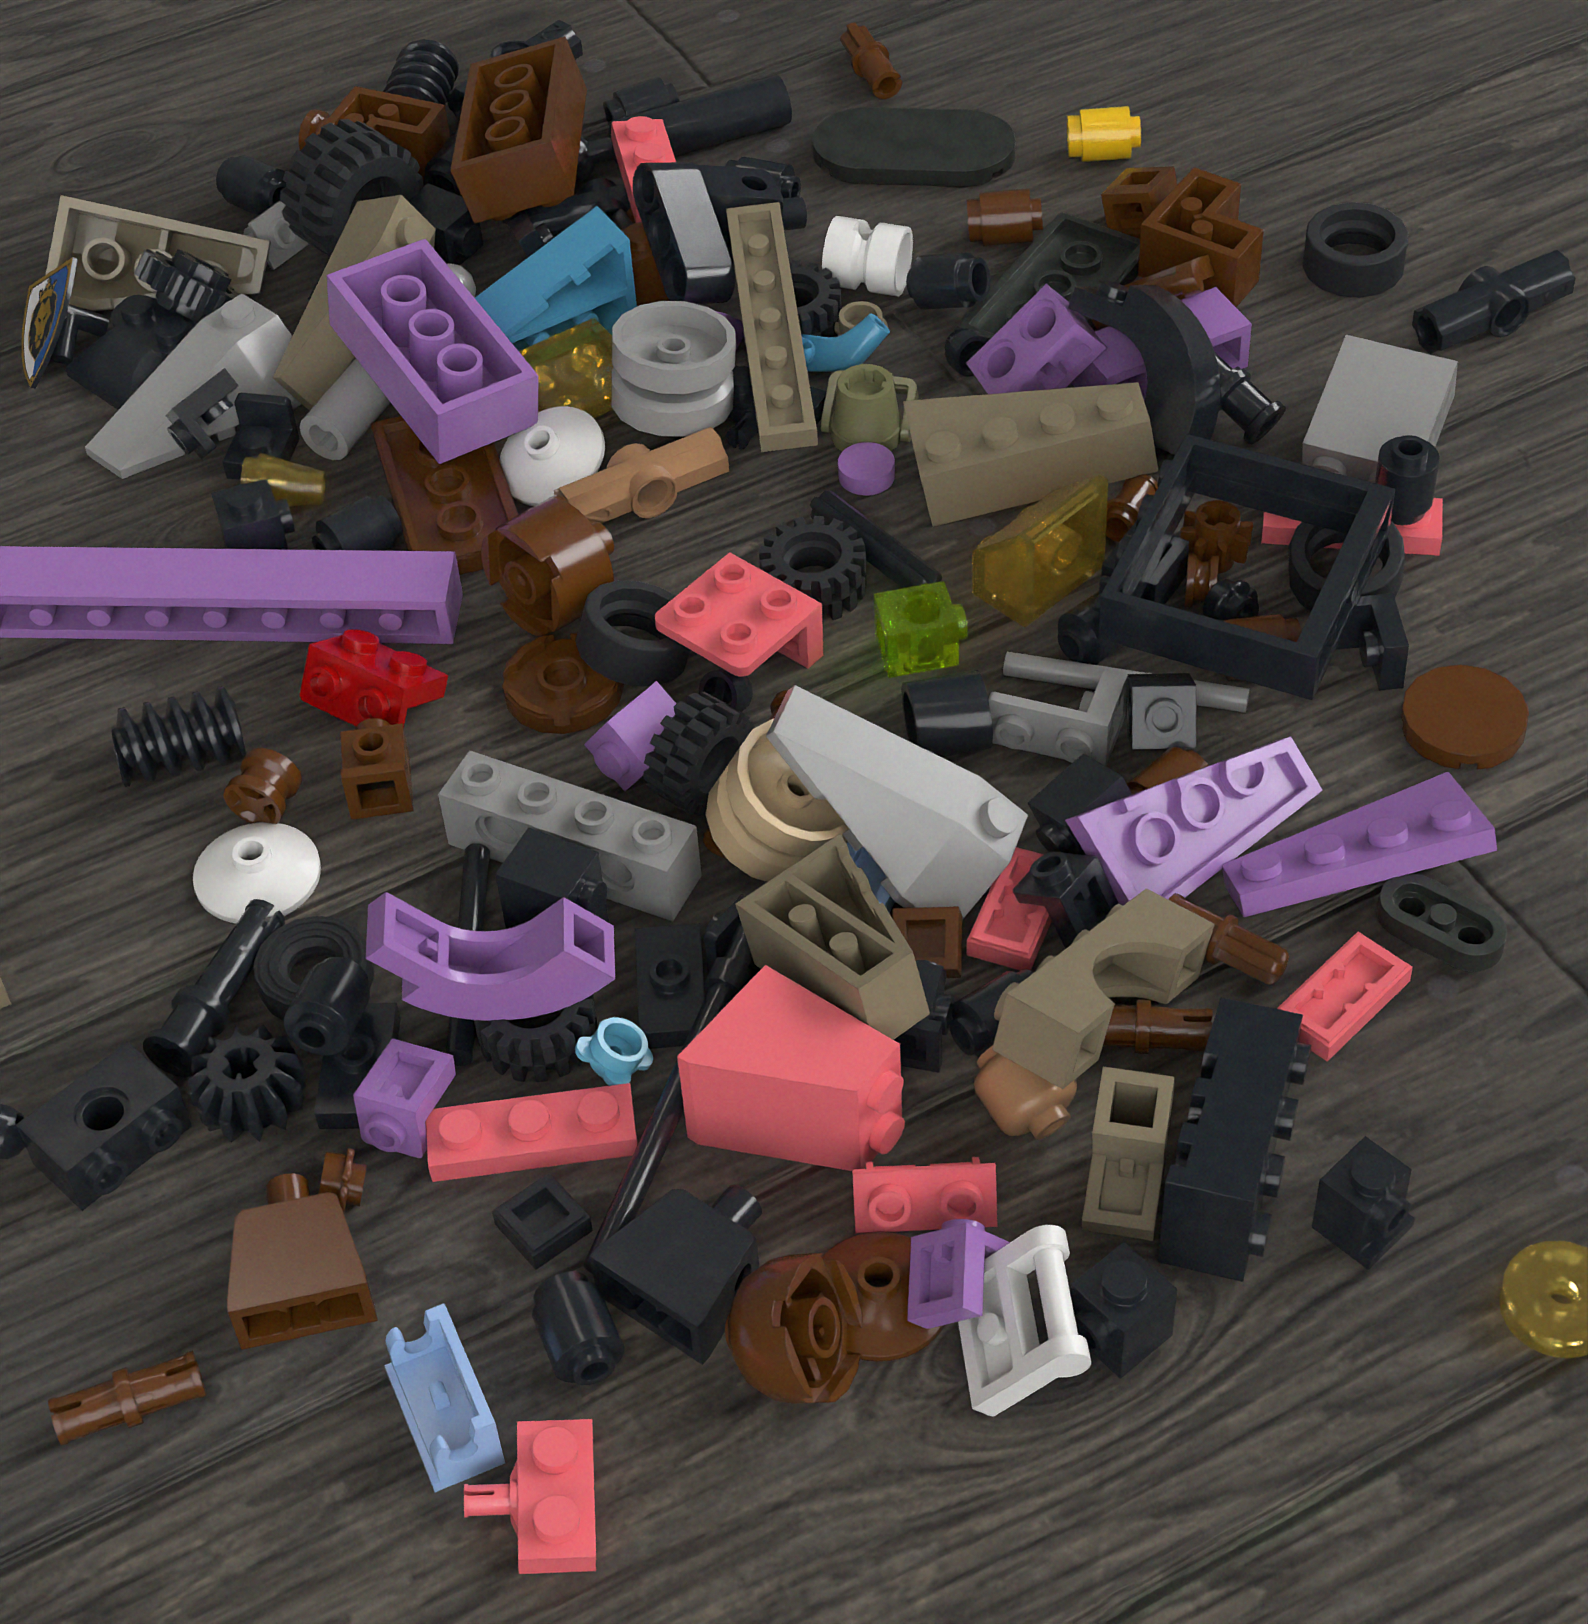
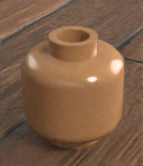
(1019, 1098)

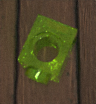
(918, 629)

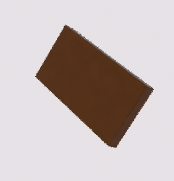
(444, 503)

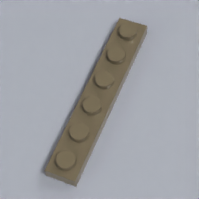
(771, 328)

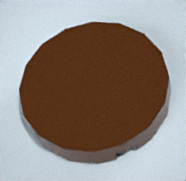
(555, 688)
(1464, 716)

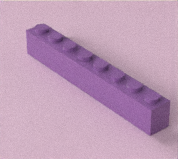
(228, 594)

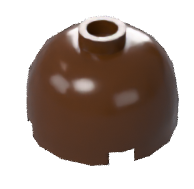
(793, 1329)

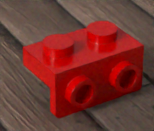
(365, 680)

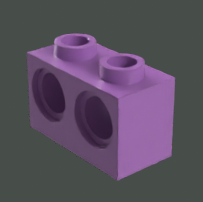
(1037, 348)

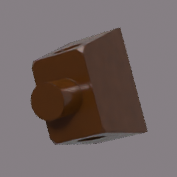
(295, 1267)

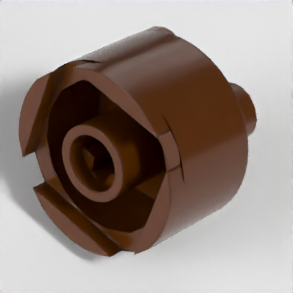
(547, 564)

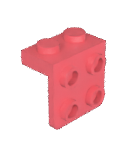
(743, 617)

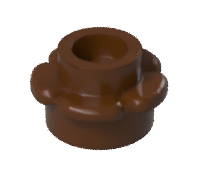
(343, 1178)

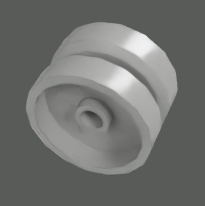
(672, 368)

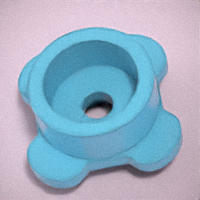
(615, 1050)

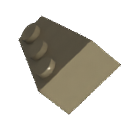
(836, 940)

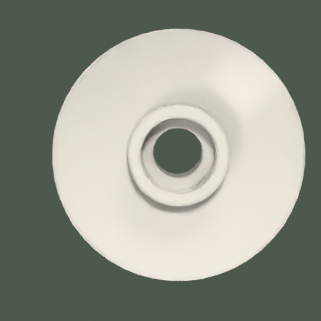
(552, 453)
(256, 863)

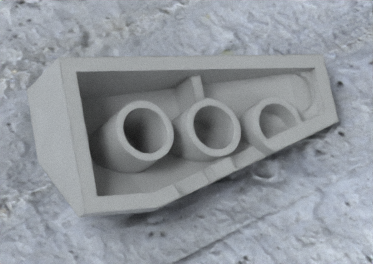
(235, 337)
(918, 816)

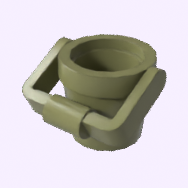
(865, 408)

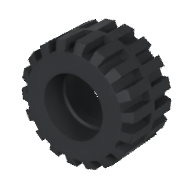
(336, 171)

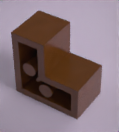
(409, 122)
(1199, 221)

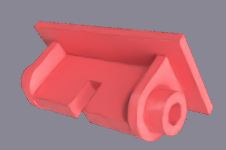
(923, 1196)

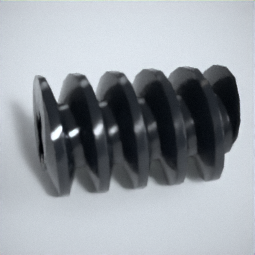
(424, 72)
(177, 736)

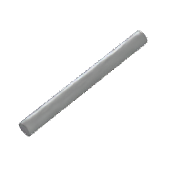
(1088, 676)

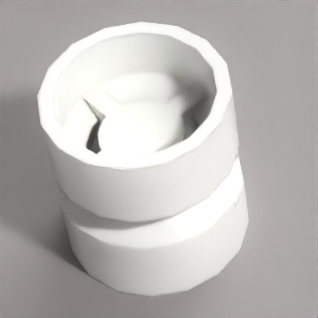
(868, 256)

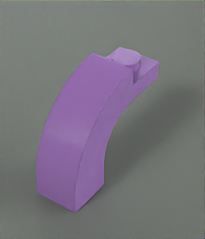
(492, 973)

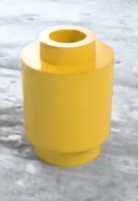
(1103, 134)

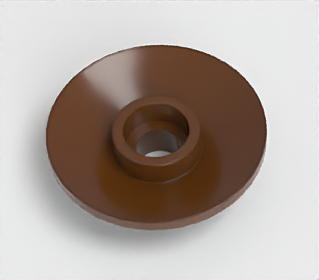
(884, 1310)

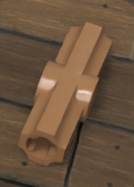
(647, 479)

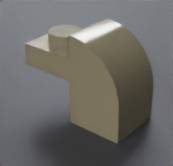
(1128, 1153)

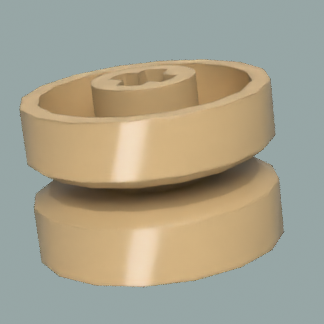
(765, 813)

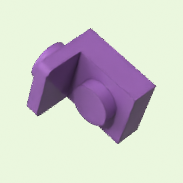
(401, 1095)
(949, 1273)

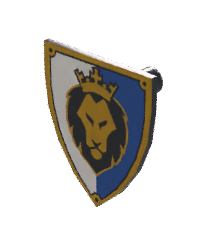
(53, 323)

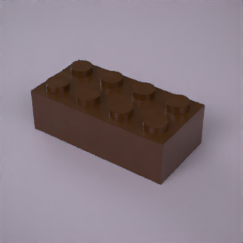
(520, 131)

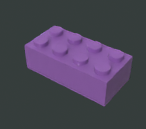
(433, 350)

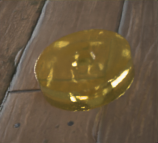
(1533, 1313)

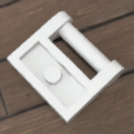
(1003, 1343)

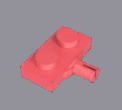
(547, 1497)

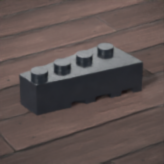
(1230, 1141)

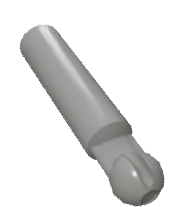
(352, 403)

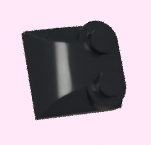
(131, 350)

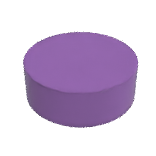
(866, 468)

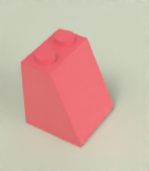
(792, 1079)

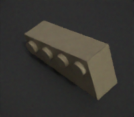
(1022, 445)

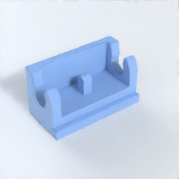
(443, 1402)

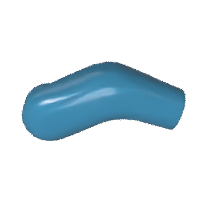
(846, 350)

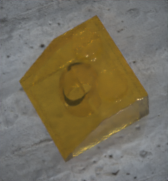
(1043, 551)

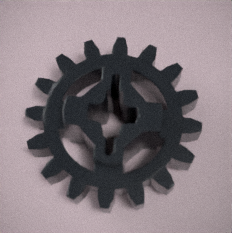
(185, 283)

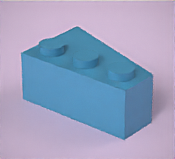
(565, 283)

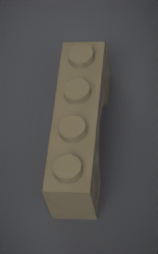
(1063, 1010)

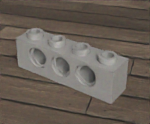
(643, 855)

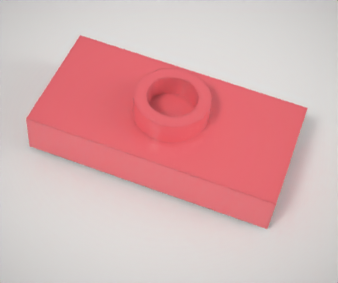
(1005, 929)
(1346, 994)

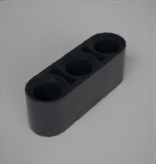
(683, 232)

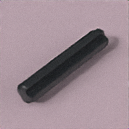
(880, 547)

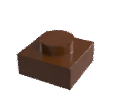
(933, 935)

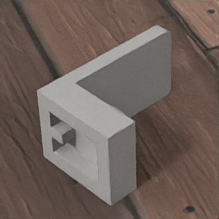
(1062, 730)

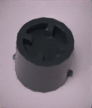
(948, 713)

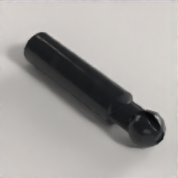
(705, 120)

